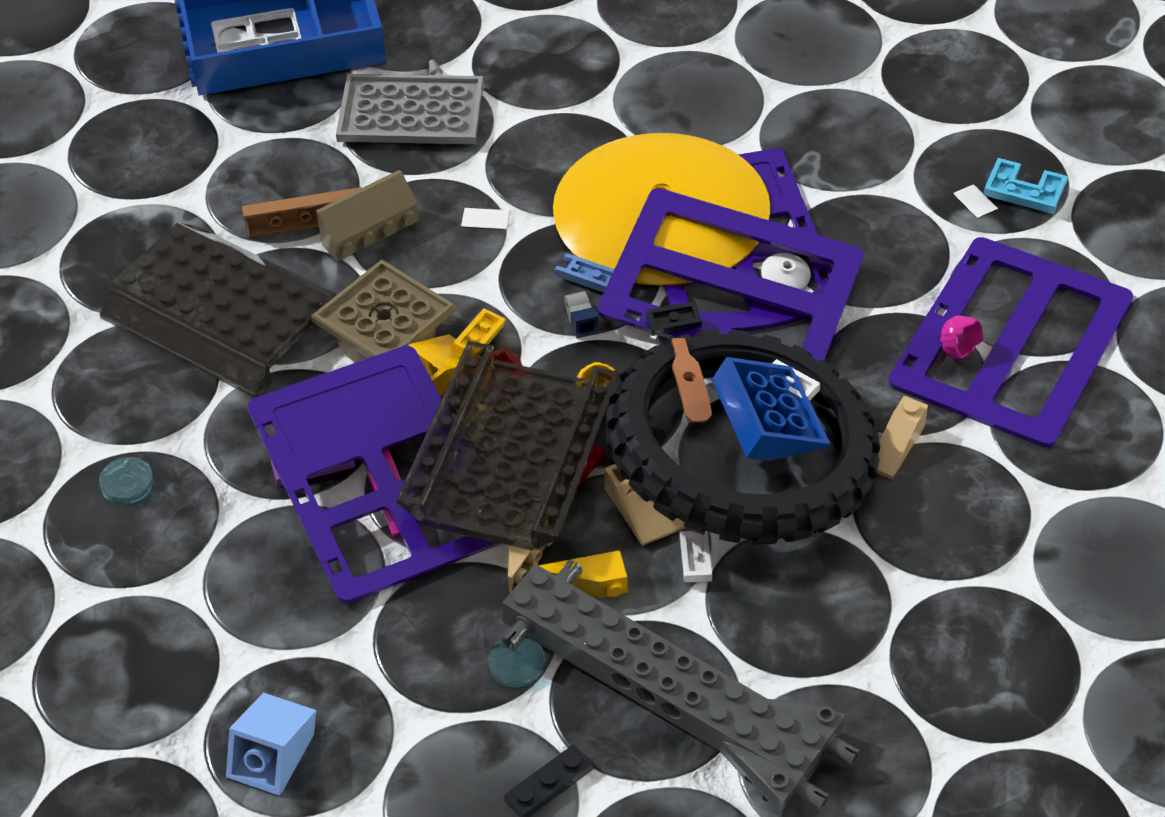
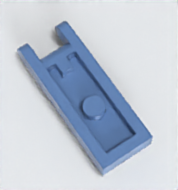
(584, 272)

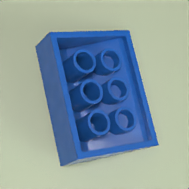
(765, 413)

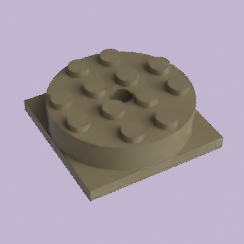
(382, 313)

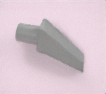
(433, 68)

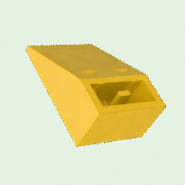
(438, 360)

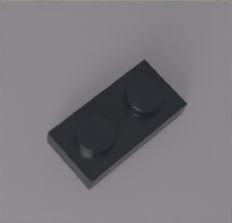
(673, 318)

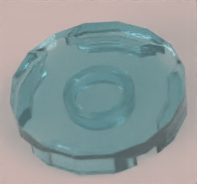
(126, 480)
(516, 667)

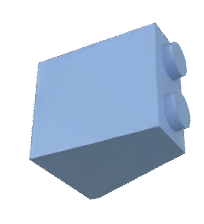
(269, 743)

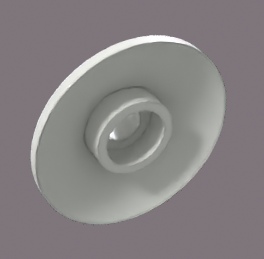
(795, 275)

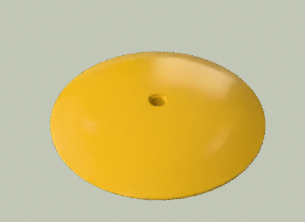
(609, 186)

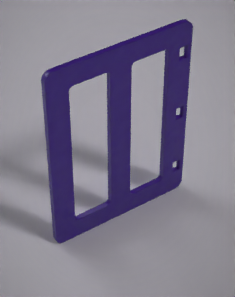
(641, 253)
(978, 400)

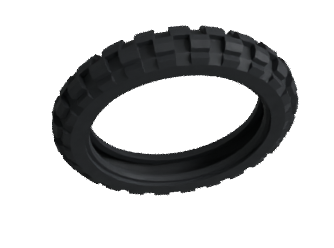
(728, 512)

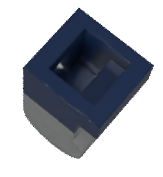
(580, 312)

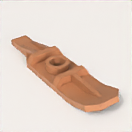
(693, 392)

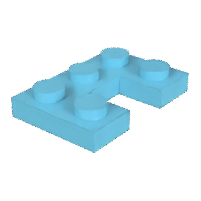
(1005, 187)

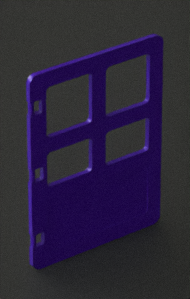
(351, 418)

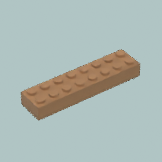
(287, 214)

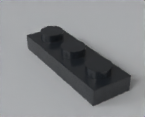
(548, 782)

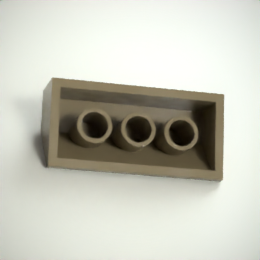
(367, 216)

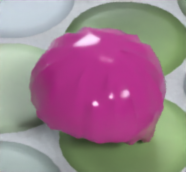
(960, 336)

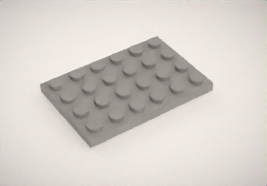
(410, 109)

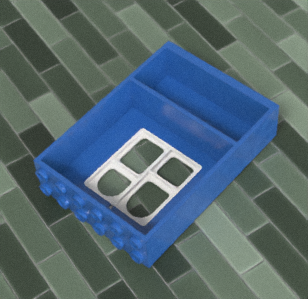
(324, 40)

